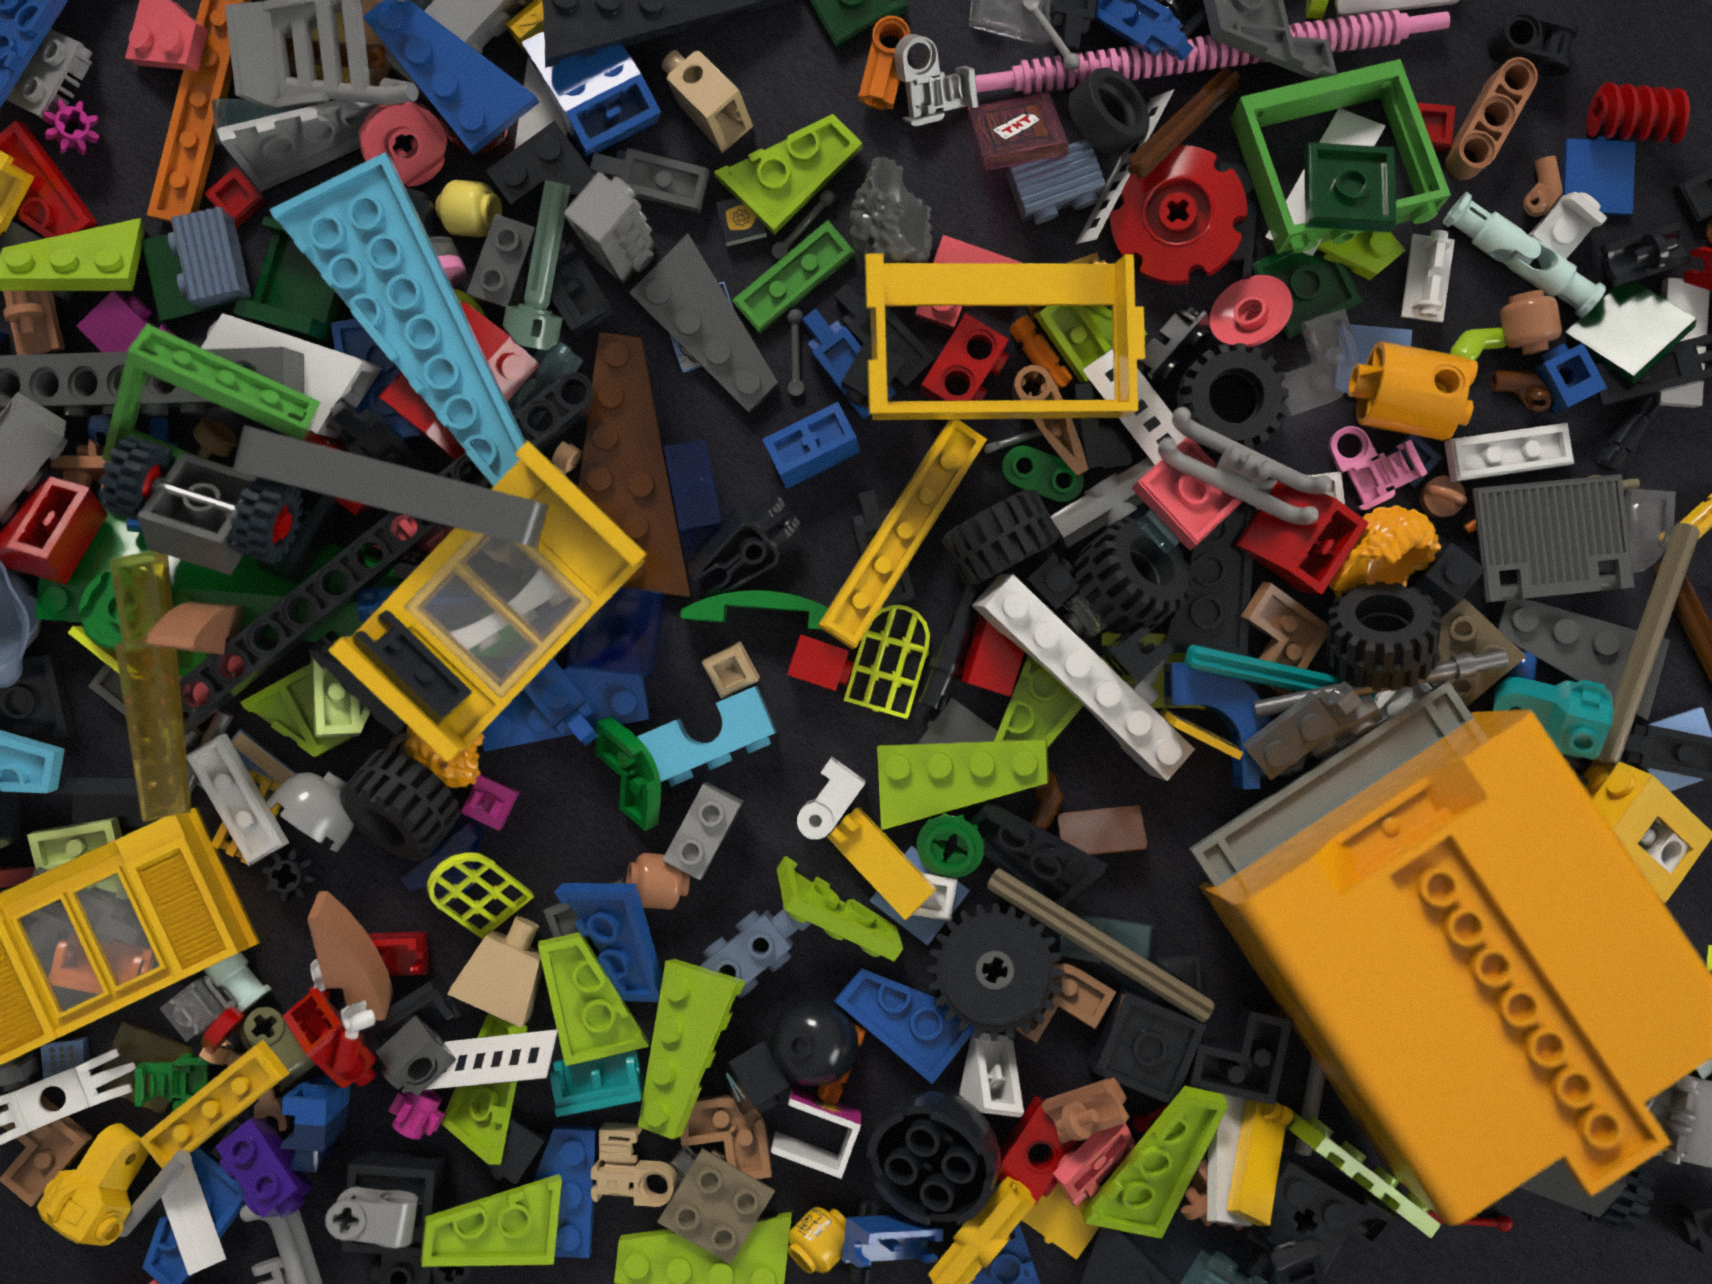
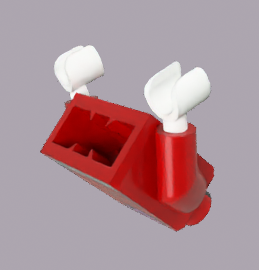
(333, 1036)

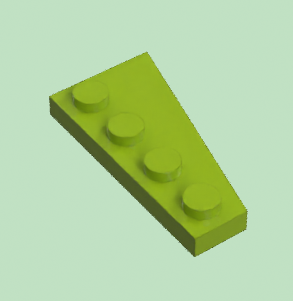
(687, 1025)

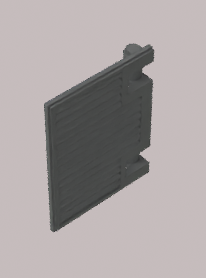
(1553, 537)

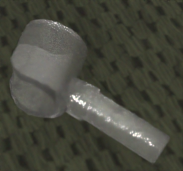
(682, 1162)

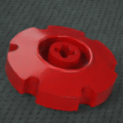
(1201, 242)

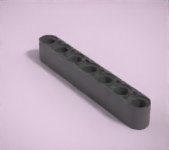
(390, 487)

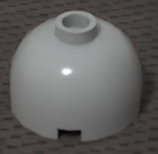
(314, 806)

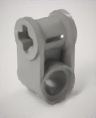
(381, 1216)

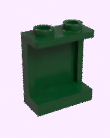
(290, 291)

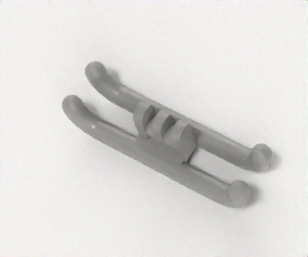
(1241, 471)
(296, 1256)

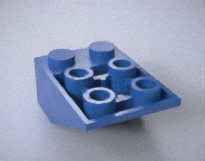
(596, 95)

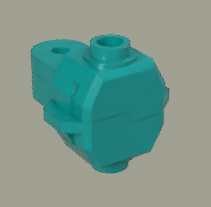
(1571, 712)

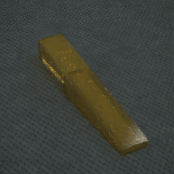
(150, 685)

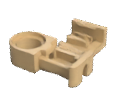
(620, 1168)

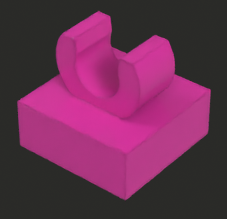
(490, 802)

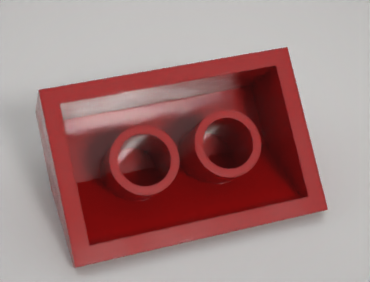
(507, 361)

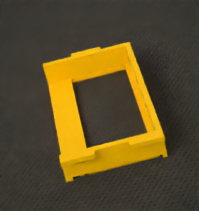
(1007, 286)

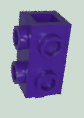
(263, 1169)

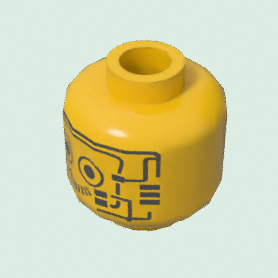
(818, 1240)

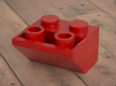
(51, 529)
(1303, 554)

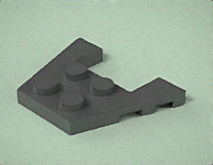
(1264, 32)

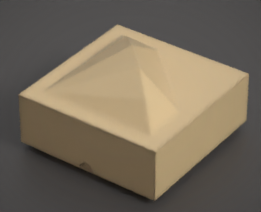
(730, 670)

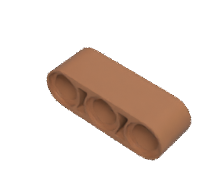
(1504, 106)

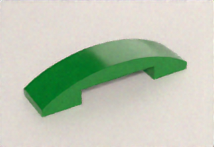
(715, 607)

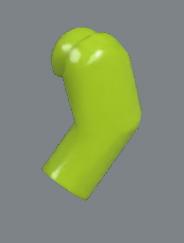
(1475, 340)

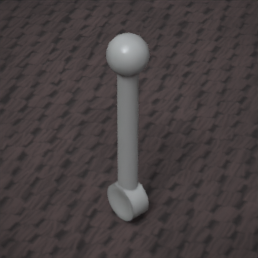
(1071, 60)

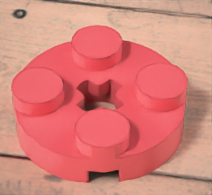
(412, 118)

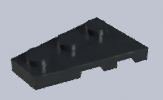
(1035, 855)

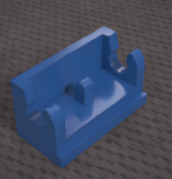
(812, 445)
(888, 1239)

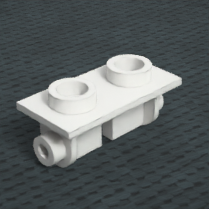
(1427, 276)

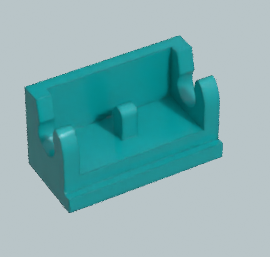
(597, 1083)

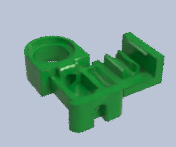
(170, 1080)

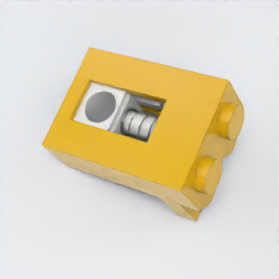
(1649, 822)

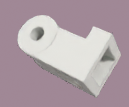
(822, 814)

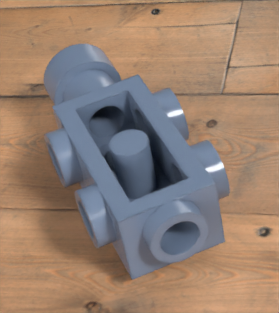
(741, 951)

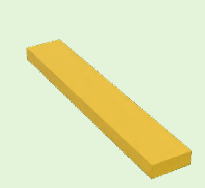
(902, 533)

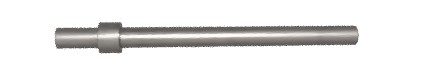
(1459, 666)

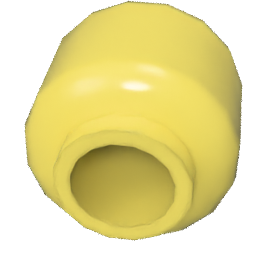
(467, 208)

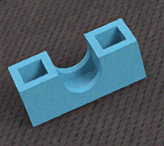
(743, 724)

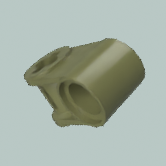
(280, 1041)

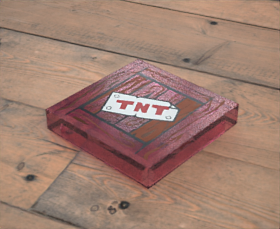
(1017, 131)

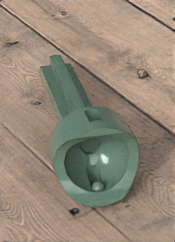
(532, 322)

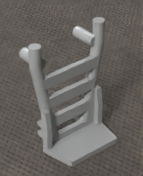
(261, 56)

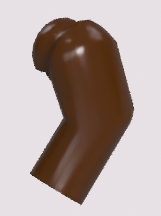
(1526, 387)

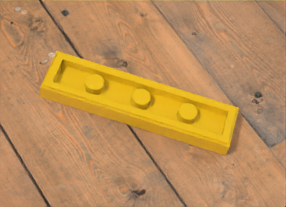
(215, 1104)

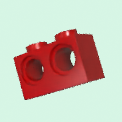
(957, 362)

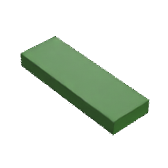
(793, 277)

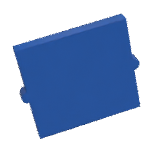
(1602, 171)

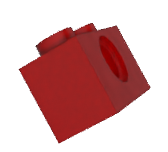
(1032, 1129)

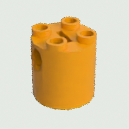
(1413, 390)

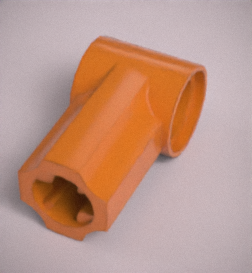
(880, 76)

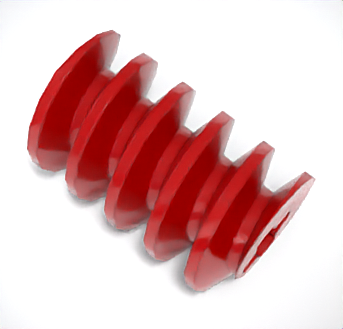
(1640, 109)

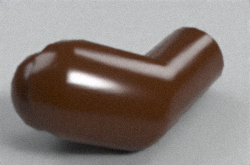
(1049, 801)

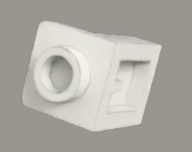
(1568, 222)

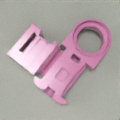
(1373, 477)

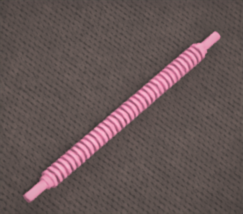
(1342, 33)

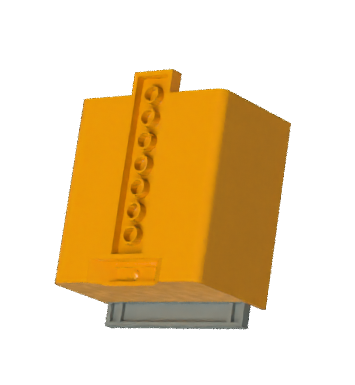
(1466, 953)

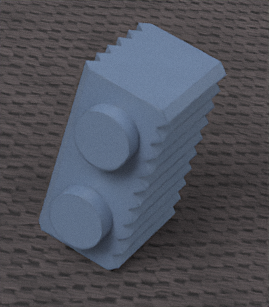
(1056, 183)
(209, 257)

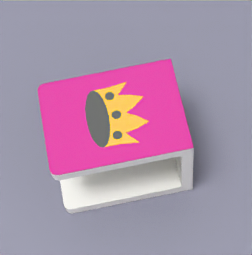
(812, 1155)

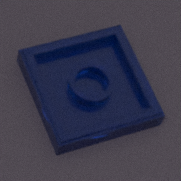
(620, 634)

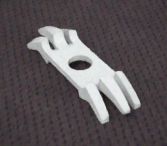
(80, 1092)

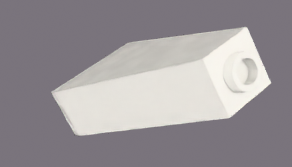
(327, 372)

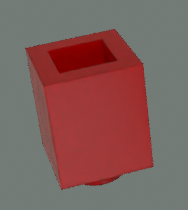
(820, 663)

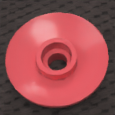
(1251, 311)

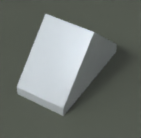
(992, 1077)

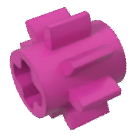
(63, 118)
(417, 1113)

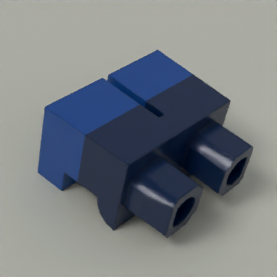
(320, 1119)

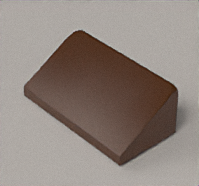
(1103, 829)

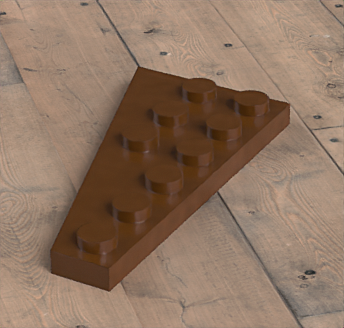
(627, 467)

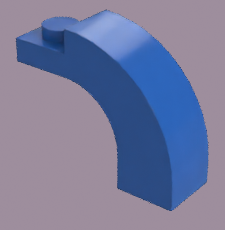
(1230, 701)

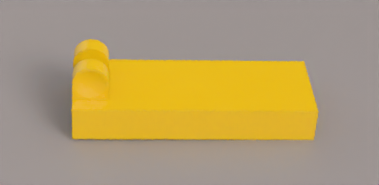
(882, 863)
(1258, 1161)

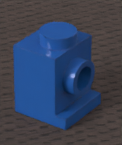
(1582, 376)

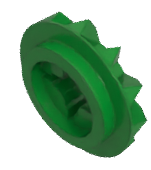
(960, 861)

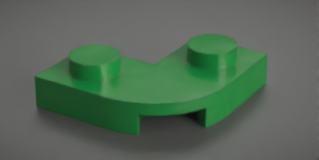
(639, 774)

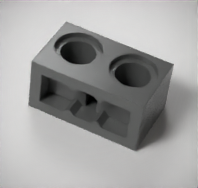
(503, 265)

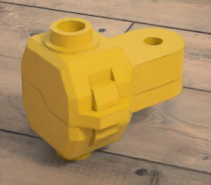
(93, 1199)

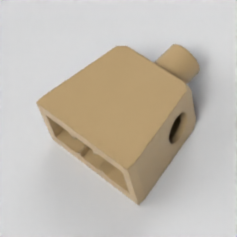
(707, 97)
(503, 974)

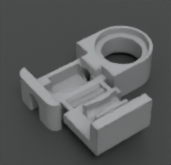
(928, 92)

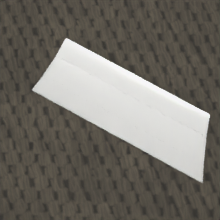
(192, 1222)

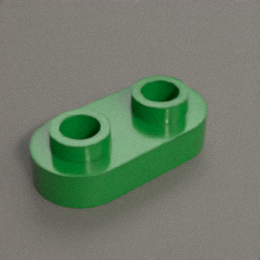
(1042, 474)

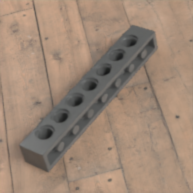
(78, 373)

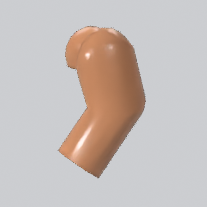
(1547, 190)

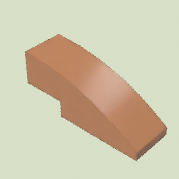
(197, 627)
(349, 956)

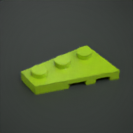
(1037, 707)
(585, 1004)
(482, 1112)
(497, 1229)

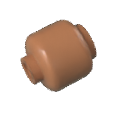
(1530, 322)
(657, 881)

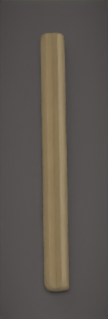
(1648, 639)
(1101, 945)

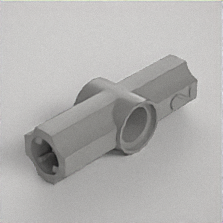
(1101, 505)

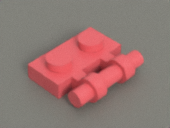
(1092, 1162)

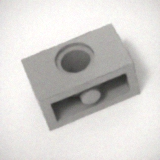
(703, 830)

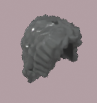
(889, 217)

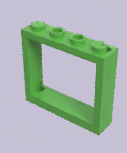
(1380, 81)
(208, 377)

